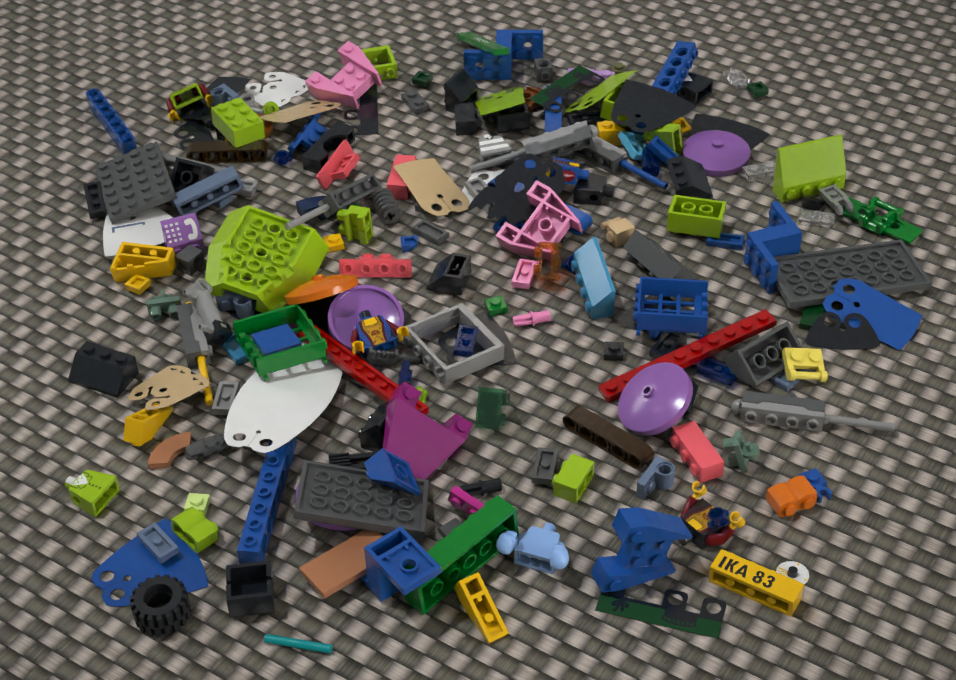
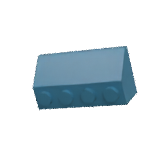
(594, 280)

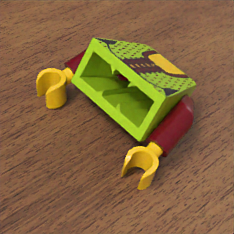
(186, 96)

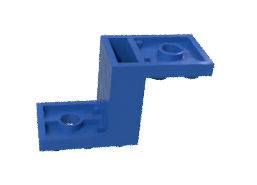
(500, 66)
(778, 239)
(387, 563)

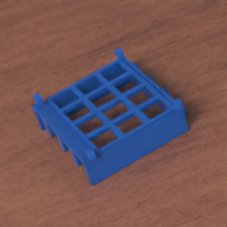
(671, 320)

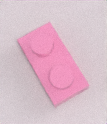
(523, 274)

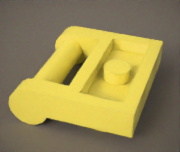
(804, 359)

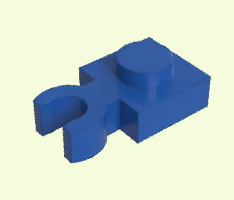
(818, 483)

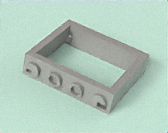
(458, 314)

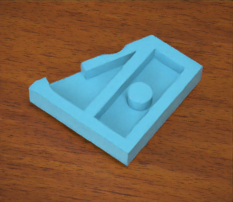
(633, 144)

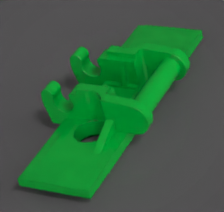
(881, 224)

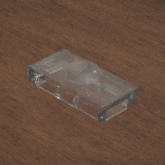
(816, 219)

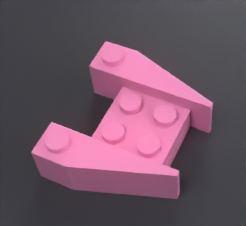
(349, 82)
(546, 224)

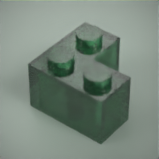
(490, 408)

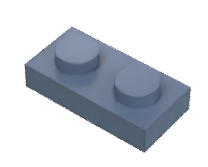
(158, 542)

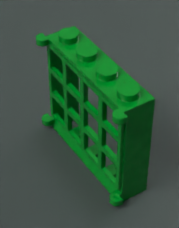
(283, 359)

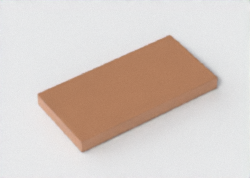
(340, 564)

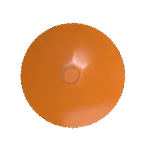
(321, 287)

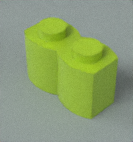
(195, 529)

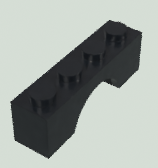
(317, 154)

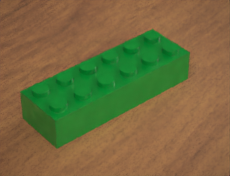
(464, 551)

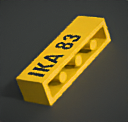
(756, 582)

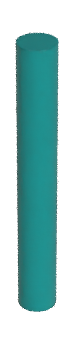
(298, 643)

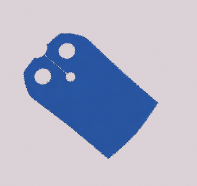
(889, 319)

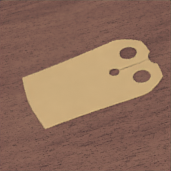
(299, 111)
(427, 180)

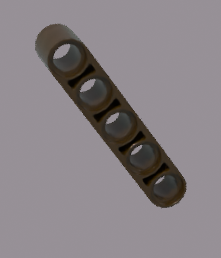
(225, 152)
(608, 437)

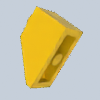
(609, 132)

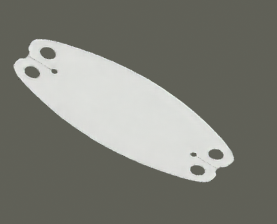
(282, 404)

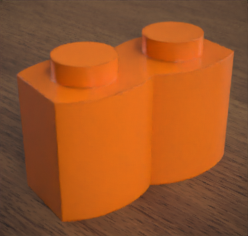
(791, 496)

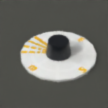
(794, 571)

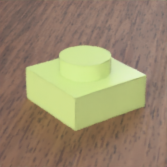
(198, 501)

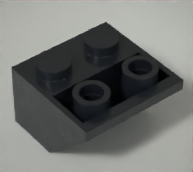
(459, 89)
(512, 119)
(451, 274)

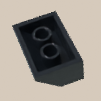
(688, 178)
(103, 369)

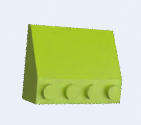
(809, 167)

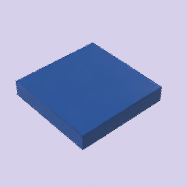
(276, 340)

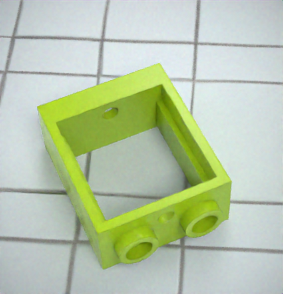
(380, 55)

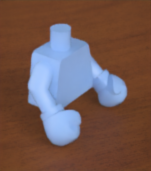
(535, 548)

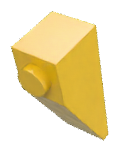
(145, 424)
(480, 607)

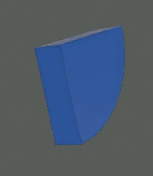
(408, 243)

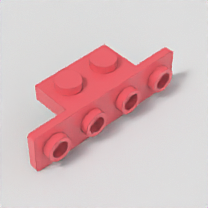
(338, 165)
(376, 266)

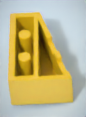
(143, 260)

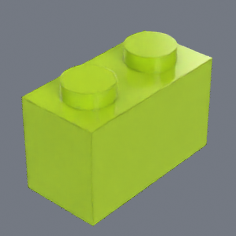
(573, 478)

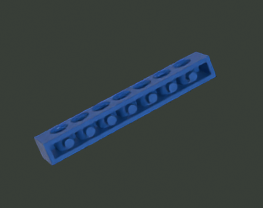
(674, 70)
(265, 503)

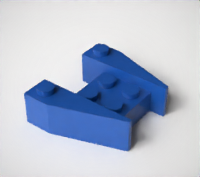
(644, 549)

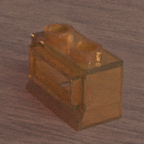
(555, 261)

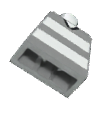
(493, 147)

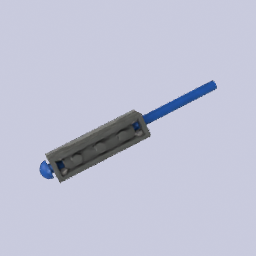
(613, 160)

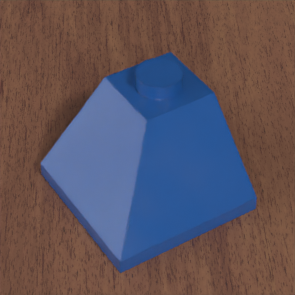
(391, 472)

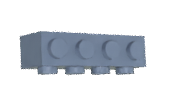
(208, 191)

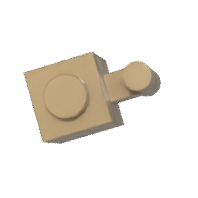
(618, 231)

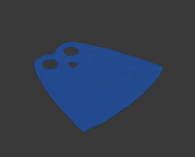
(139, 563)

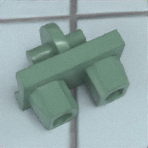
(163, 303)
(742, 450)

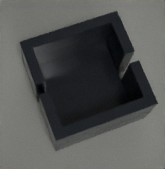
(250, 589)

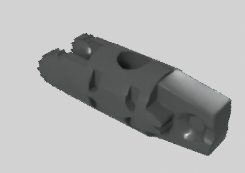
(207, 447)

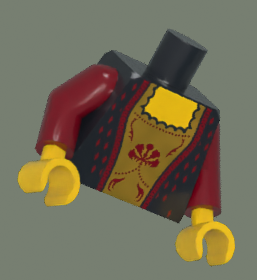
(696, 518)

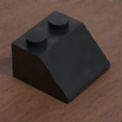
(188, 173)
(372, 434)

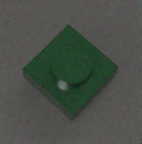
(422, 79)
(757, 89)

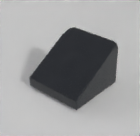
(812, 203)

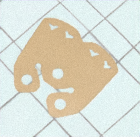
(178, 386)

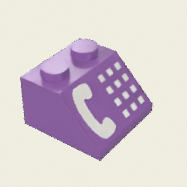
(181, 232)

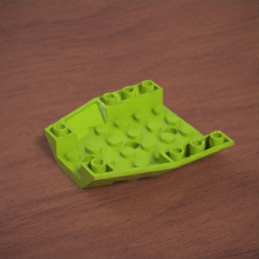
(288, 260)

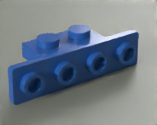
(311, 134)

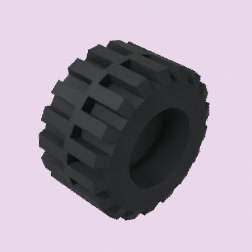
(165, 618)

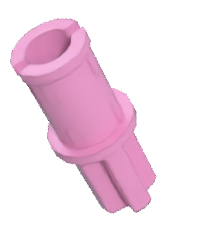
(532, 318)

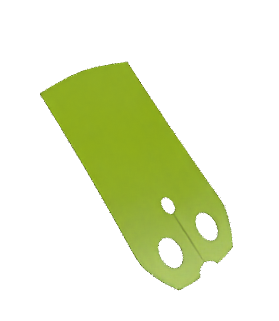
(600, 90)
(495, 104)

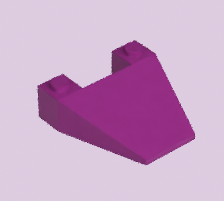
(417, 436)

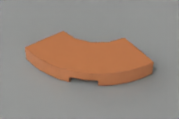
(168, 450)

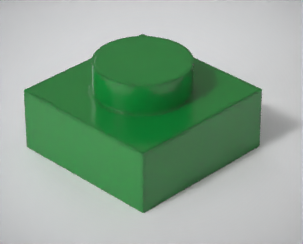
(495, 305)

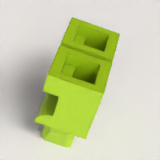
(356, 223)

